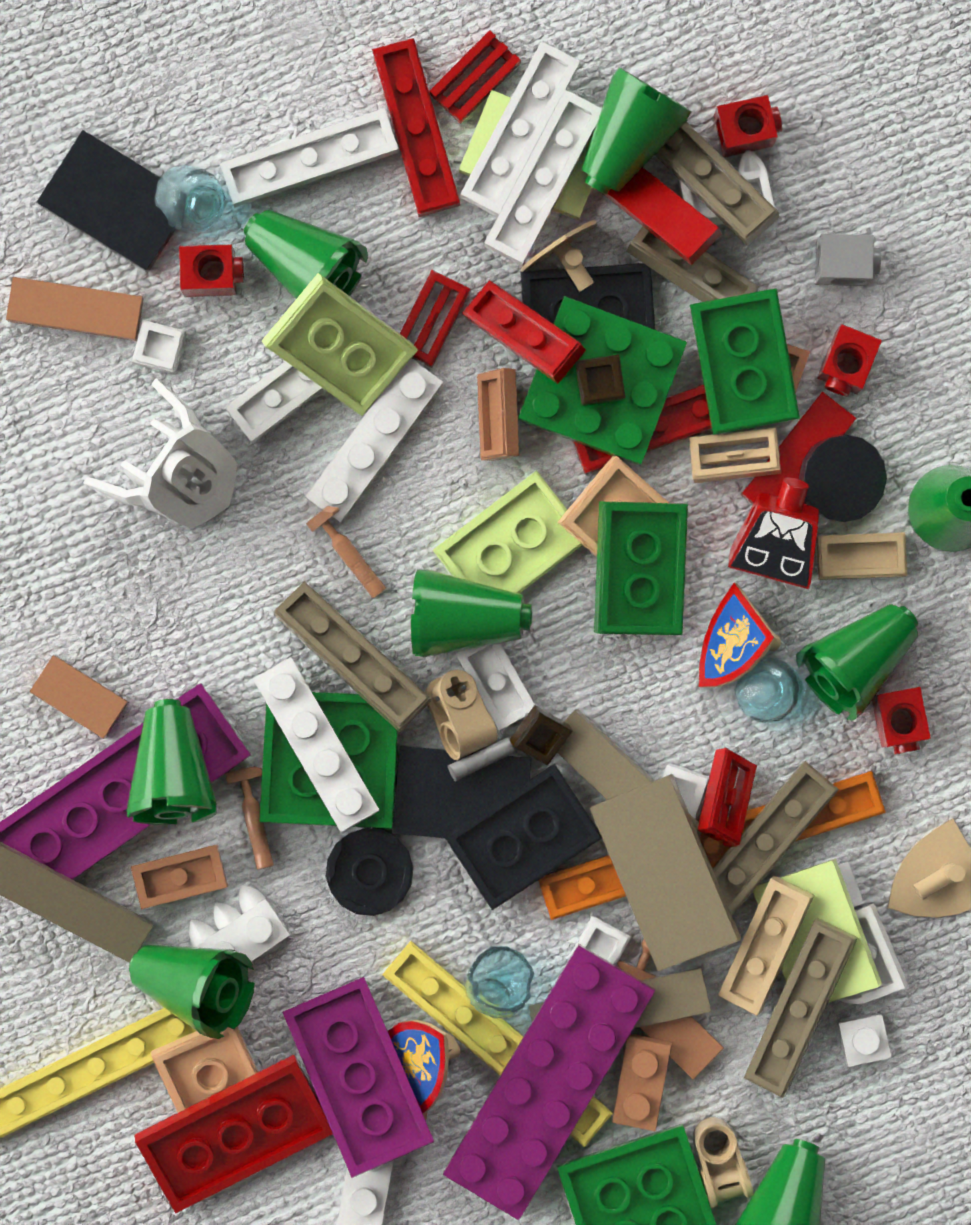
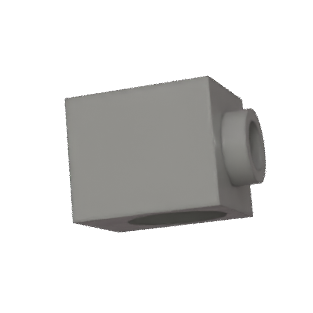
(846, 260)

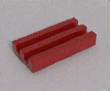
(463, 64)
(448, 285)
(722, 794)

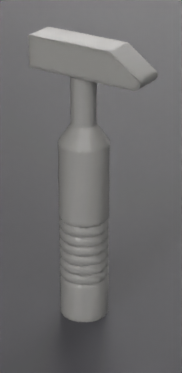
(481, 758)

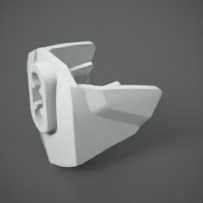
(187, 480)

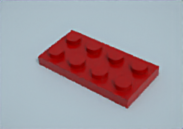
(233, 1134)

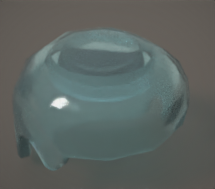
(190, 198)
(770, 691)
(499, 982)

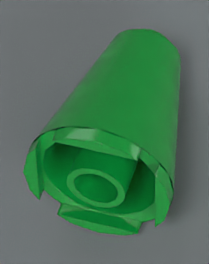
(629, 131)
(300, 251)
(942, 508)
(463, 614)
(858, 658)
(170, 769)
(196, 984)
(790, 1189)

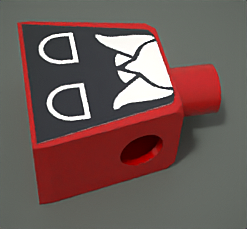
(778, 536)

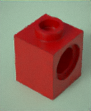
(733, 139)
(195, 257)
(862, 347)
(910, 701)

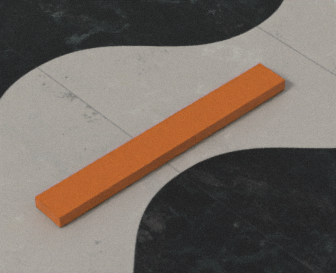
(598, 881)

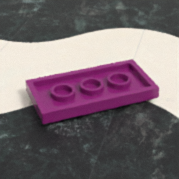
(358, 1077)

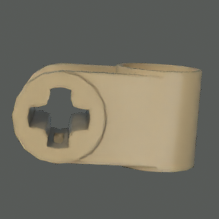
(461, 718)
(722, 1169)

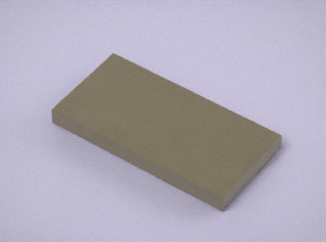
(665, 872)

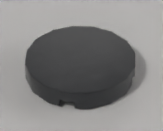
(843, 477)
(369, 871)

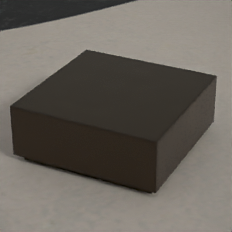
(600, 380)
(541, 735)

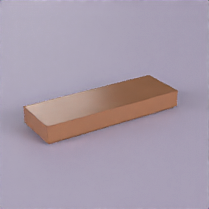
(74, 309)

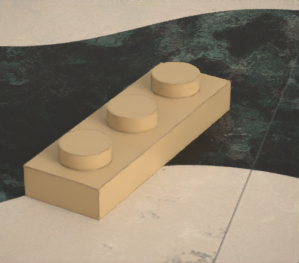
(766, 945)

